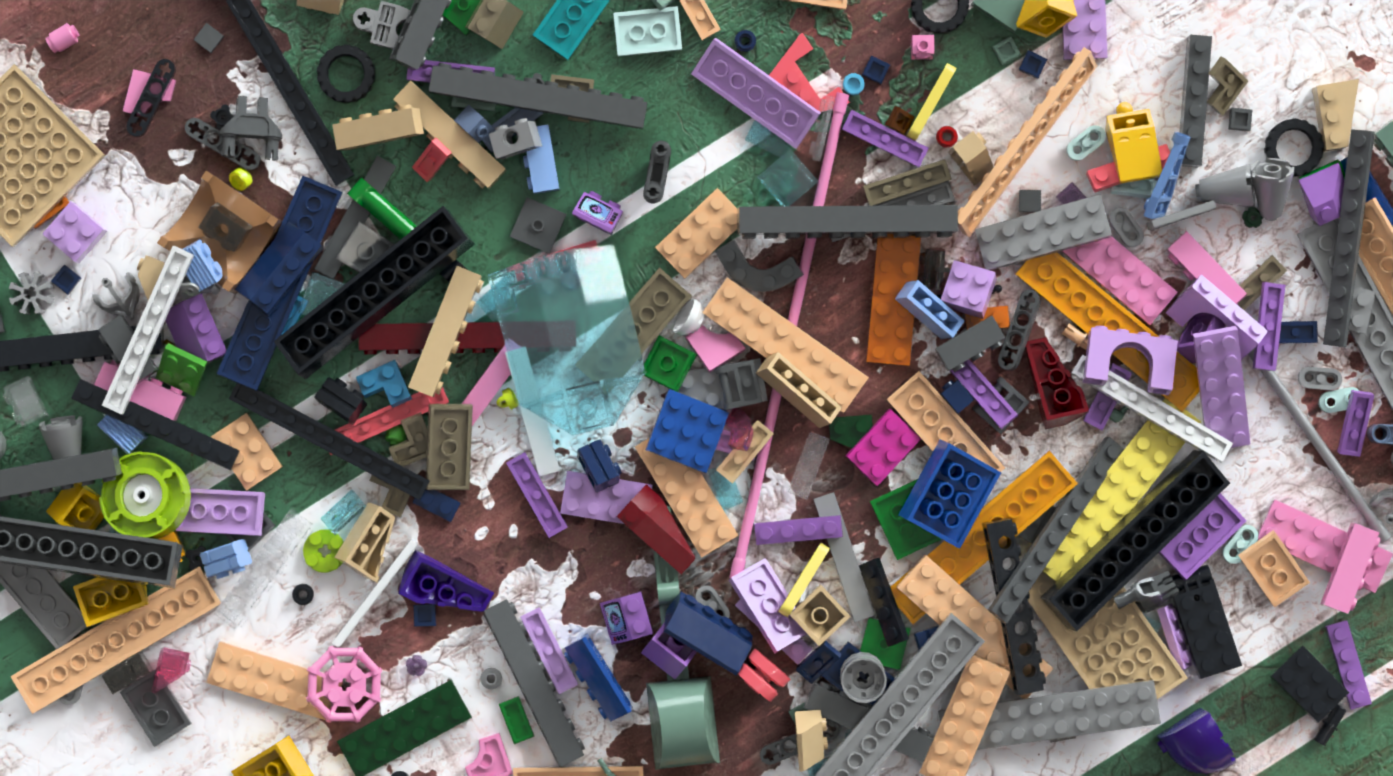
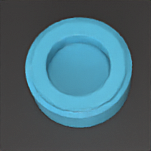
(853, 84)

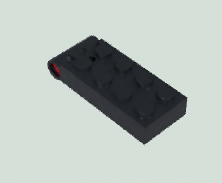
(1205, 624)

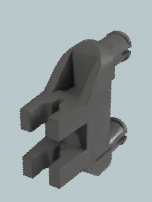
(251, 126)
(657, 172)
(1148, 592)

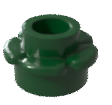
(1246, 216)

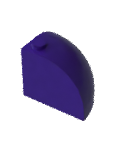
(1197, 744)

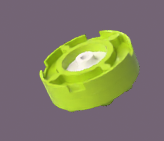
(146, 497)

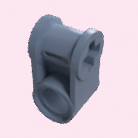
(1387, 437)

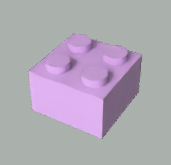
(74, 232)
(969, 289)

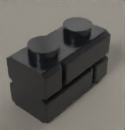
(341, 400)

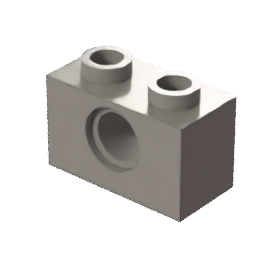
(527, 139)

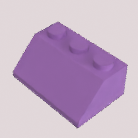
(195, 329)

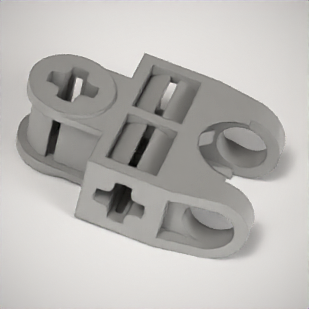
(378, 21)

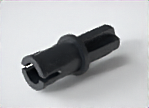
(1330, 725)

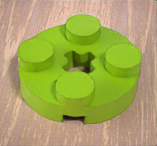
(314, 558)

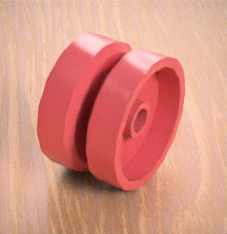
(760, 677)

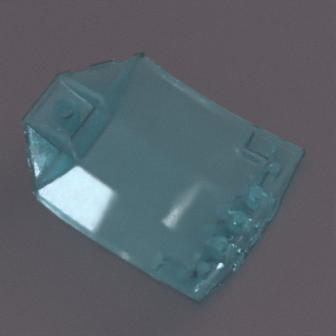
(569, 336)

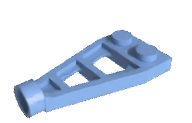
(1158, 203)

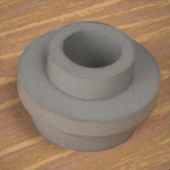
(491, 671)

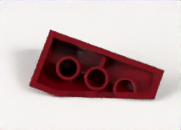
(1056, 391)
(654, 524)

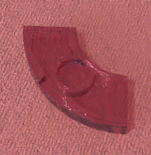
(740, 428)

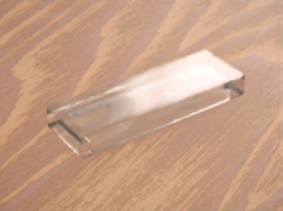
(808, 465)

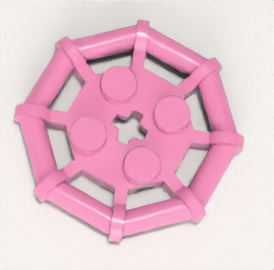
(356, 687)

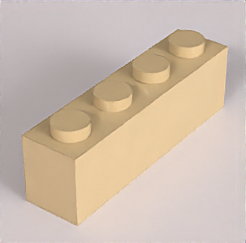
(377, 129)
(798, 390)

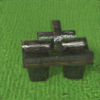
(933, 269)

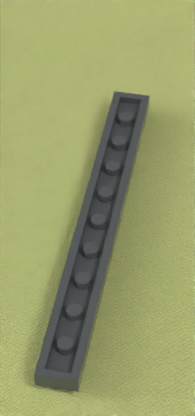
(1348, 238)
(1055, 531)

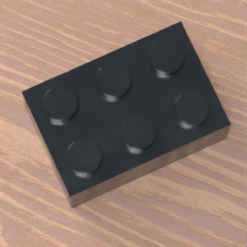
(1309, 684)

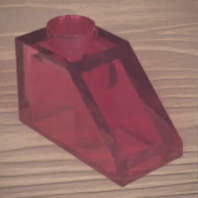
(170, 667)

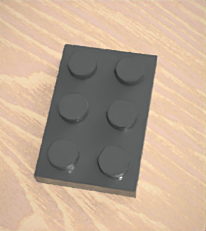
(156, 713)

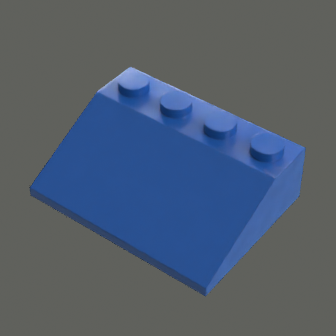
(949, 493)
(598, 677)

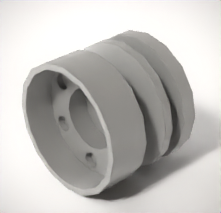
(856, 688)

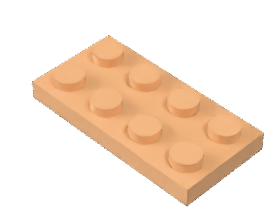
(699, 233)

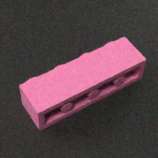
(1198, 262)
(147, 393)
(1350, 567)

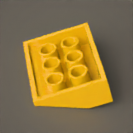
(277, 760)

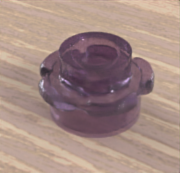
(412, 670)

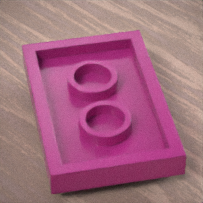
(883, 447)

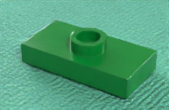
(516, 720)

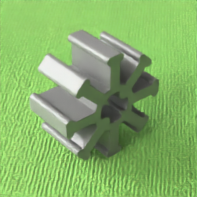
(30, 286)

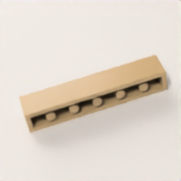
(452, 136)
(445, 331)

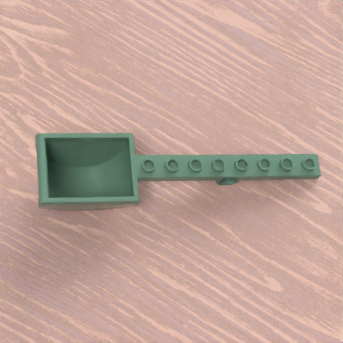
(680, 707)

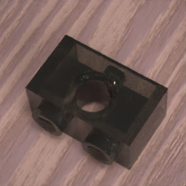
(237, 227)
(127, 673)

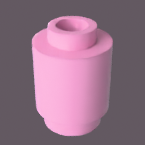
(62, 38)

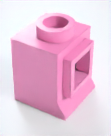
(922, 47)

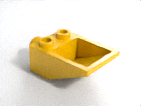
(1133, 144)

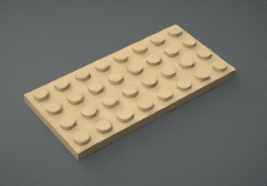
(1112, 645)

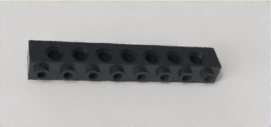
(1034, 681)

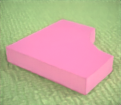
(137, 84)
(714, 348)
(491, 758)

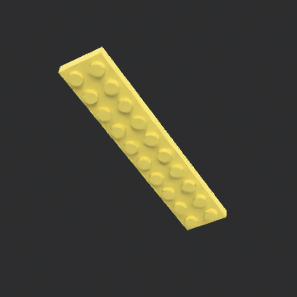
(1119, 493)

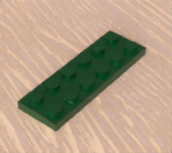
(404, 728)

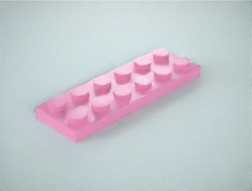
(1124, 277)
(1317, 541)

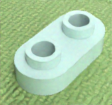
(1085, 143)
(1340, 400)
(1239, 543)

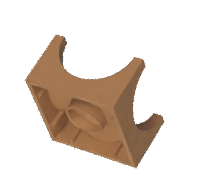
(233, 264)

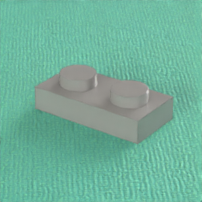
(1361, 310)

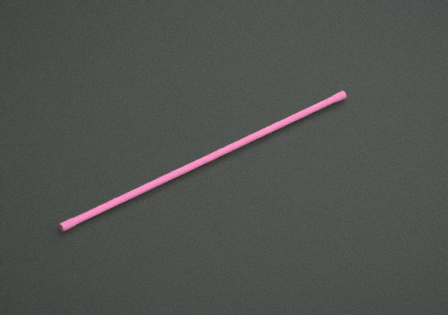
(838, 112)

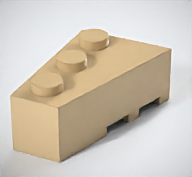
(1335, 112)
(972, 157)
(367, 541)

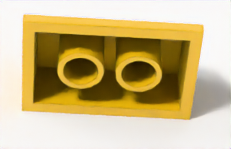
(108, 598)

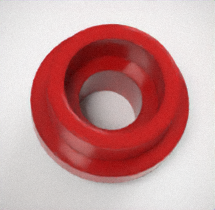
(950, 130)

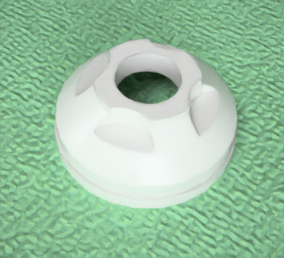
(689, 318)

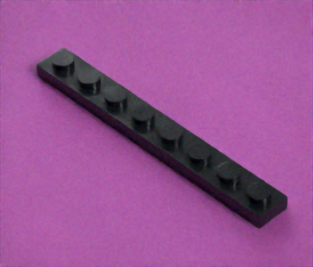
(159, 427)

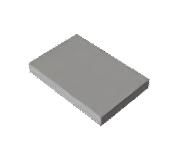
(1181, 215)

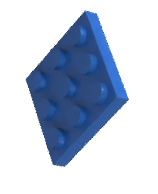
(687, 431)

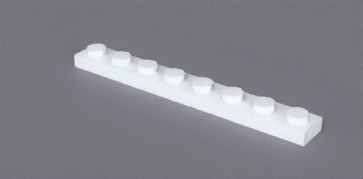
(148, 330)
(1160, 413)

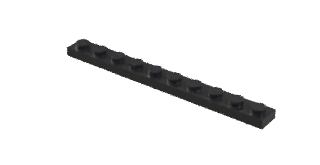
(291, 90)
(330, 440)

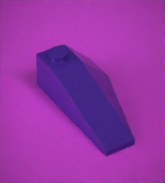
(435, 583)

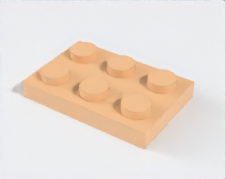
(256, 458)
(1273, 568)

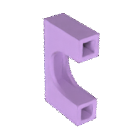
(1207, 298)
(1158, 351)

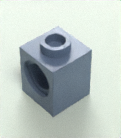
(473, 123)

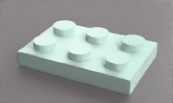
(647, 31)

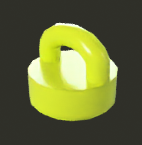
(240, 179)
(509, 397)

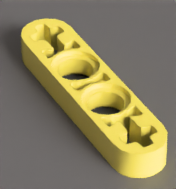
(931, 102)
(804, 579)

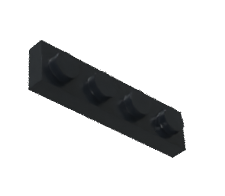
(883, 602)

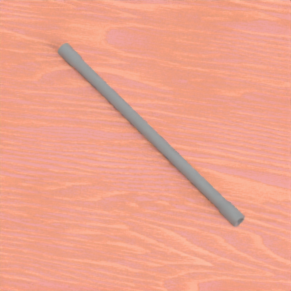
(1325, 453)

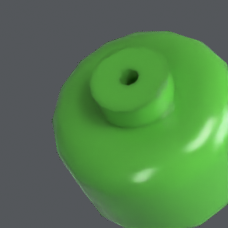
(395, 435)

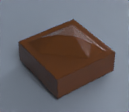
(899, 120)

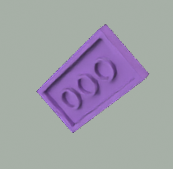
(1202, 537)

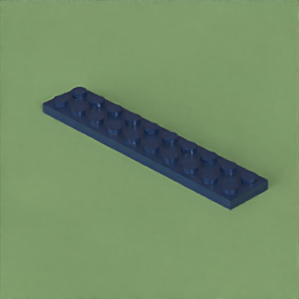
(256, 332)

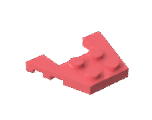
(791, 76)

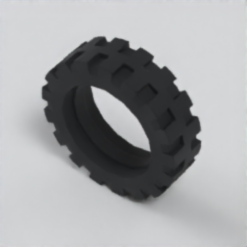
(939, 27)
(330, 57)
(1306, 128)

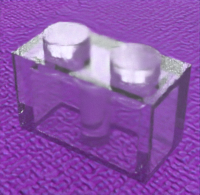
(25, 402)

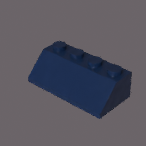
(279, 268)
(707, 632)

